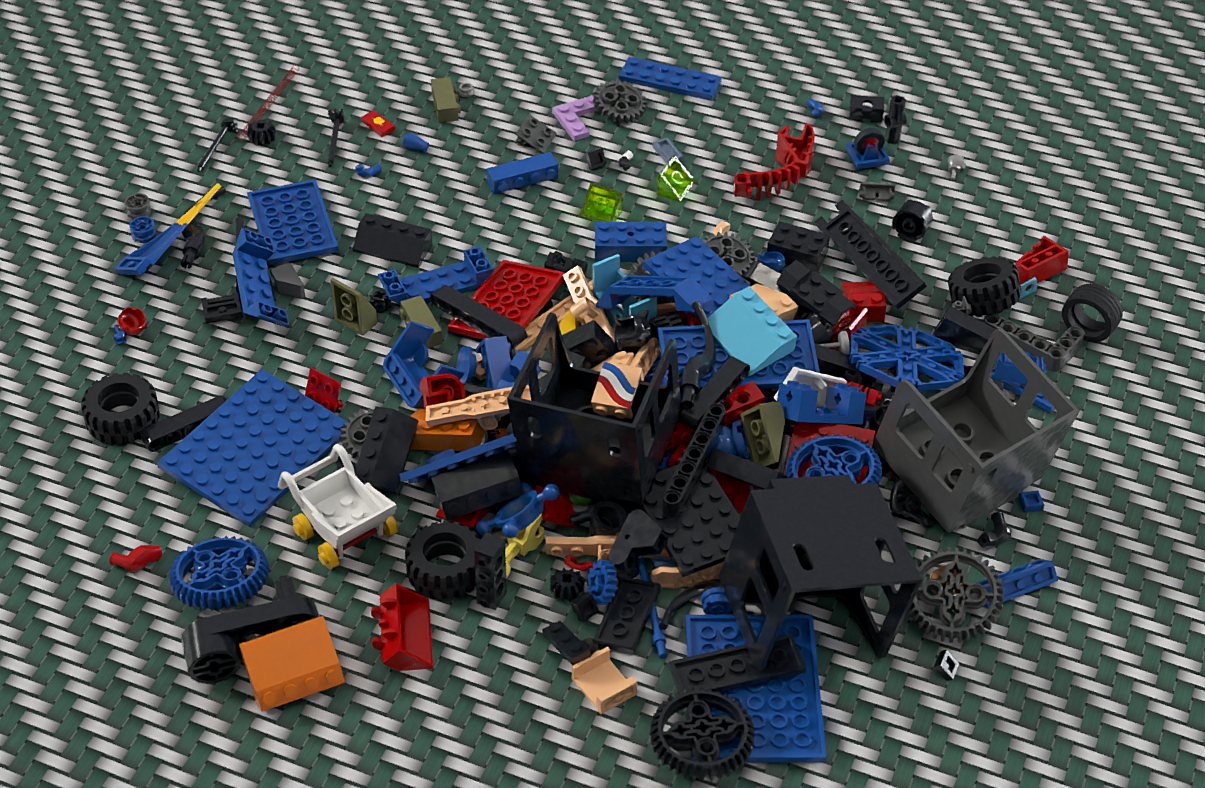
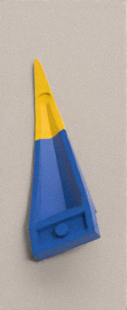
(146, 256)

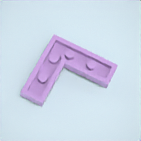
(568, 115)

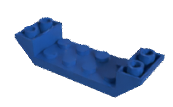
(460, 276)
(253, 277)
(683, 289)

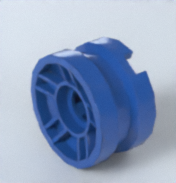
(142, 229)
(715, 602)

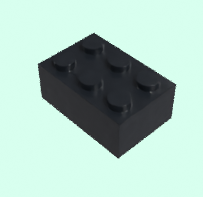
(799, 244)

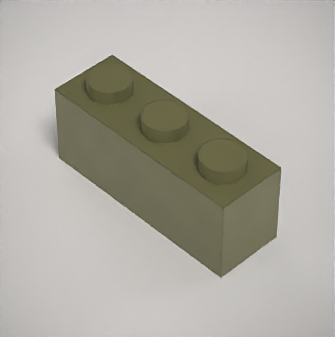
(445, 99)
(417, 311)

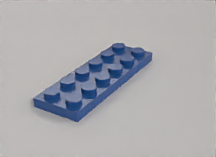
(670, 78)

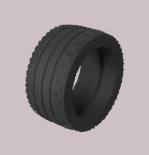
(1100, 299)

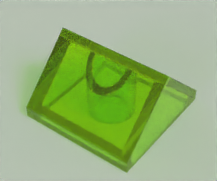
(674, 180)
(602, 203)

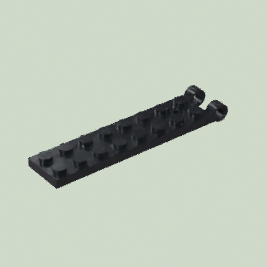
(872, 256)

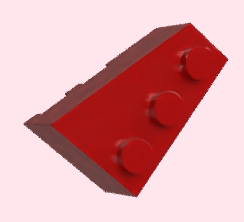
(1042, 261)

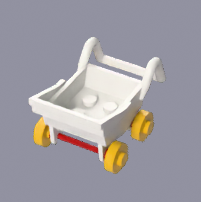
(338, 508)

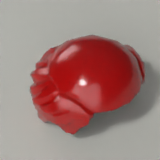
(132, 320)

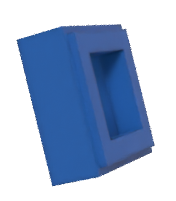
(1031, 501)

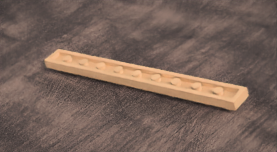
(534, 328)

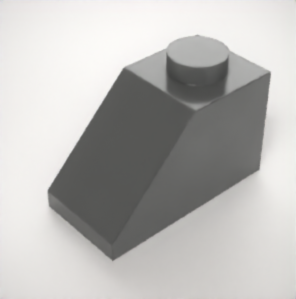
(287, 281)

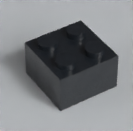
(590, 342)

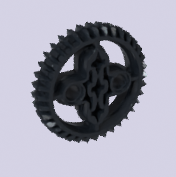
(702, 734)

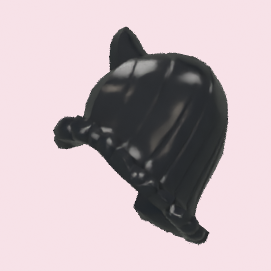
(632, 331)

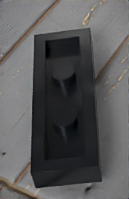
(566, 642)

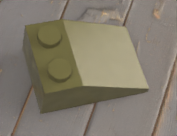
(352, 308)
(764, 432)

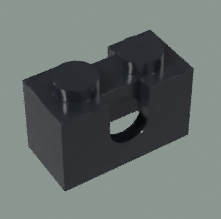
(874, 113)

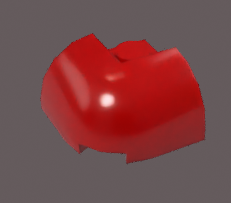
(441, 389)

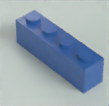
(522, 173)

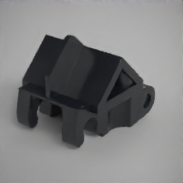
(554, 260)

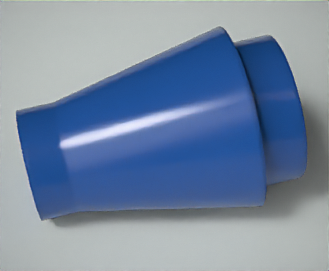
(414, 142)

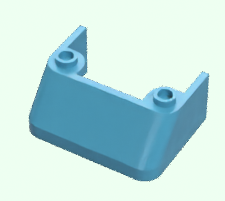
(607, 273)

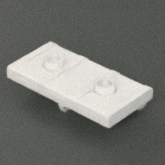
(816, 380)

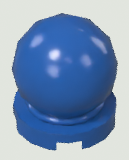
(733, 441)

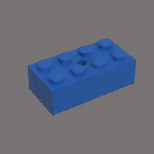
(629, 239)

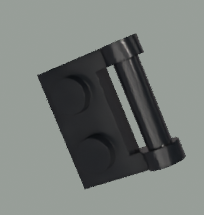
(221, 308)

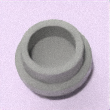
(466, 90)

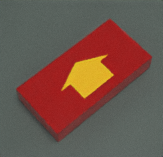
(377, 123)

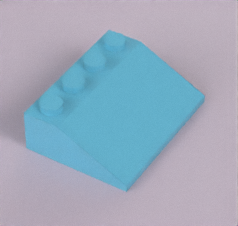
(751, 330)

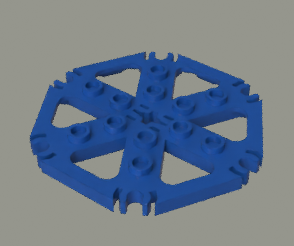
(906, 356)

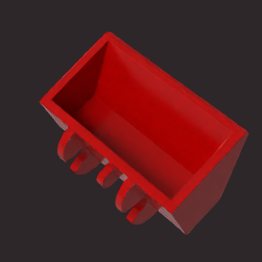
(404, 629)

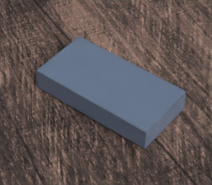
(666, 150)

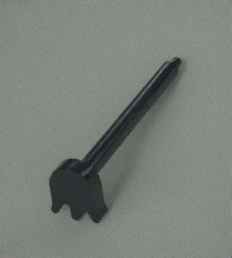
(336, 118)
(227, 125)

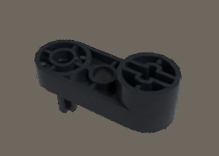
(214, 641)

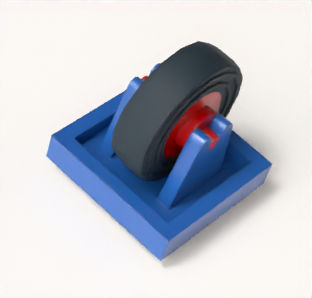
(868, 149)

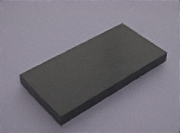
(627, 614)

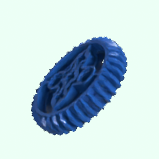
(826, 463)
(219, 573)

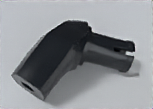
(997, 536)

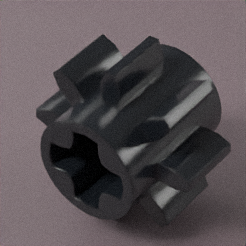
(380, 301)

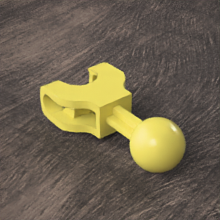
(524, 542)

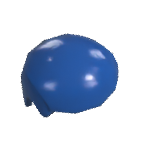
(772, 260)

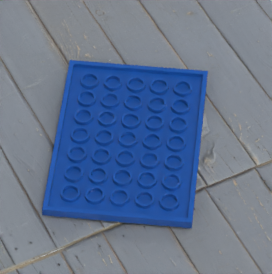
(249, 443)
(782, 710)

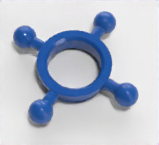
(519, 511)

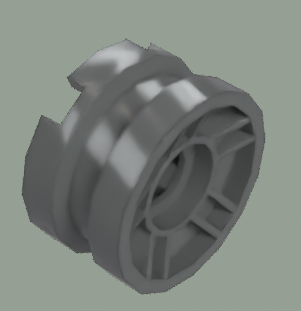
(137, 205)

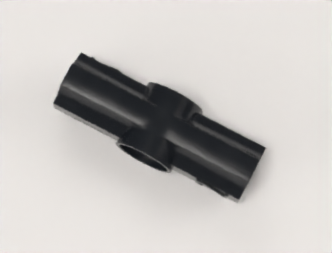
(895, 119)

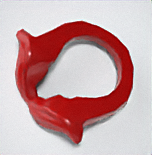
(572, 562)

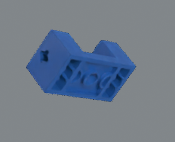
(842, 403)

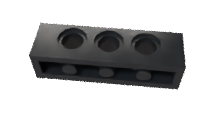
(490, 571)

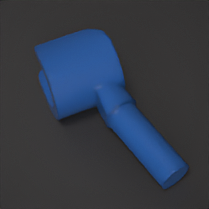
(119, 337)

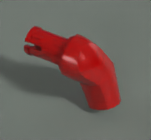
(137, 558)

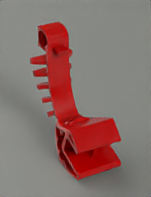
(792, 153)

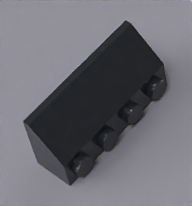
(392, 240)
(386, 449)
(477, 485)

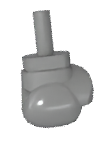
(955, 164)

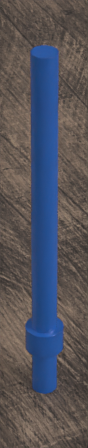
(658, 638)

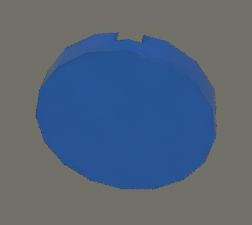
(467, 362)

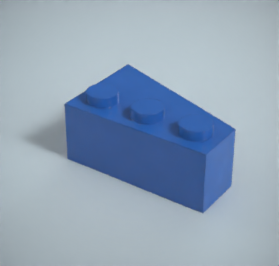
(496, 360)

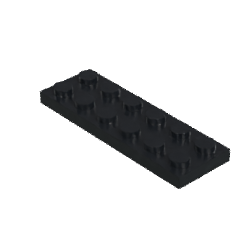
(734, 667)

